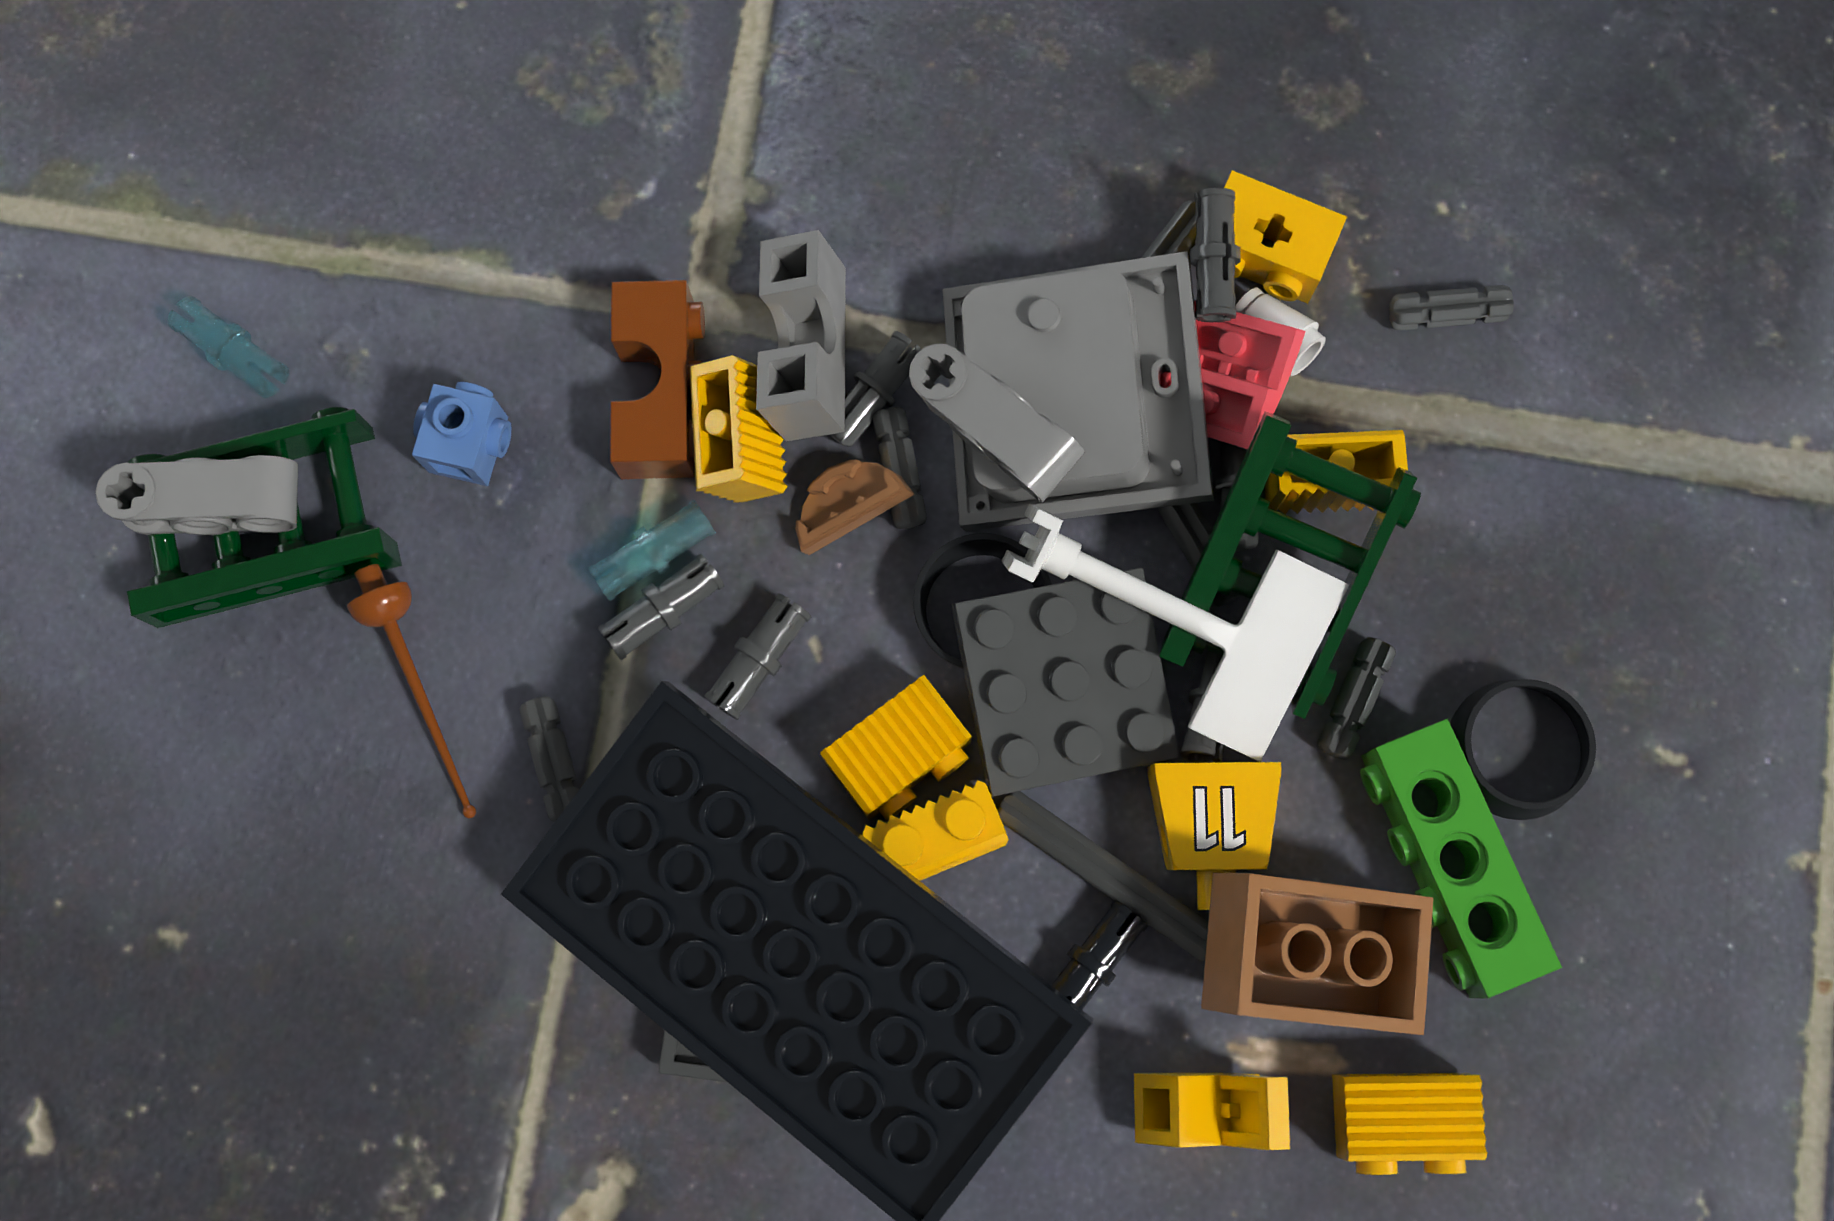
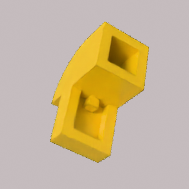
(1212, 1110)

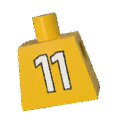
(1215, 817)

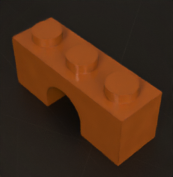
(655, 326)

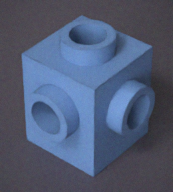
(461, 432)

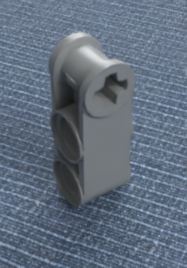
(995, 420)
(202, 495)

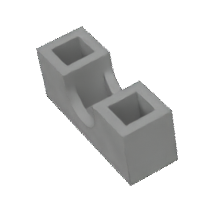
(805, 376)

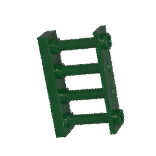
(1249, 513)
(296, 561)

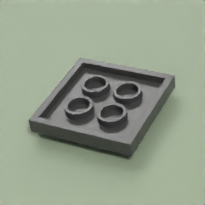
(1063, 685)

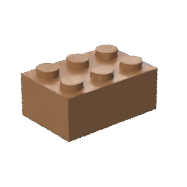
(1317, 953)

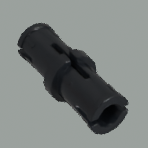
(1100, 953)

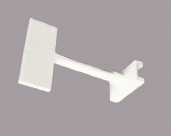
(1261, 654)

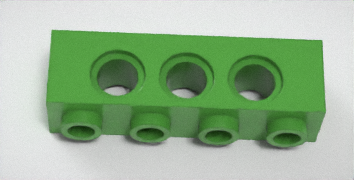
(1518, 942)

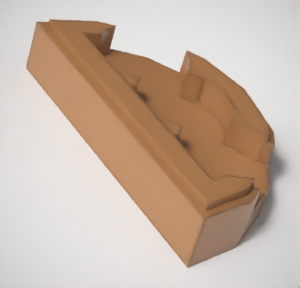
(846, 499)

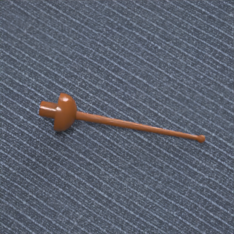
(382, 607)

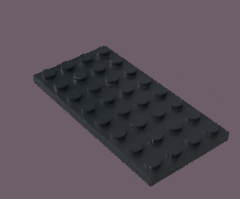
(796, 959)

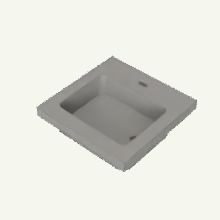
(1091, 359)

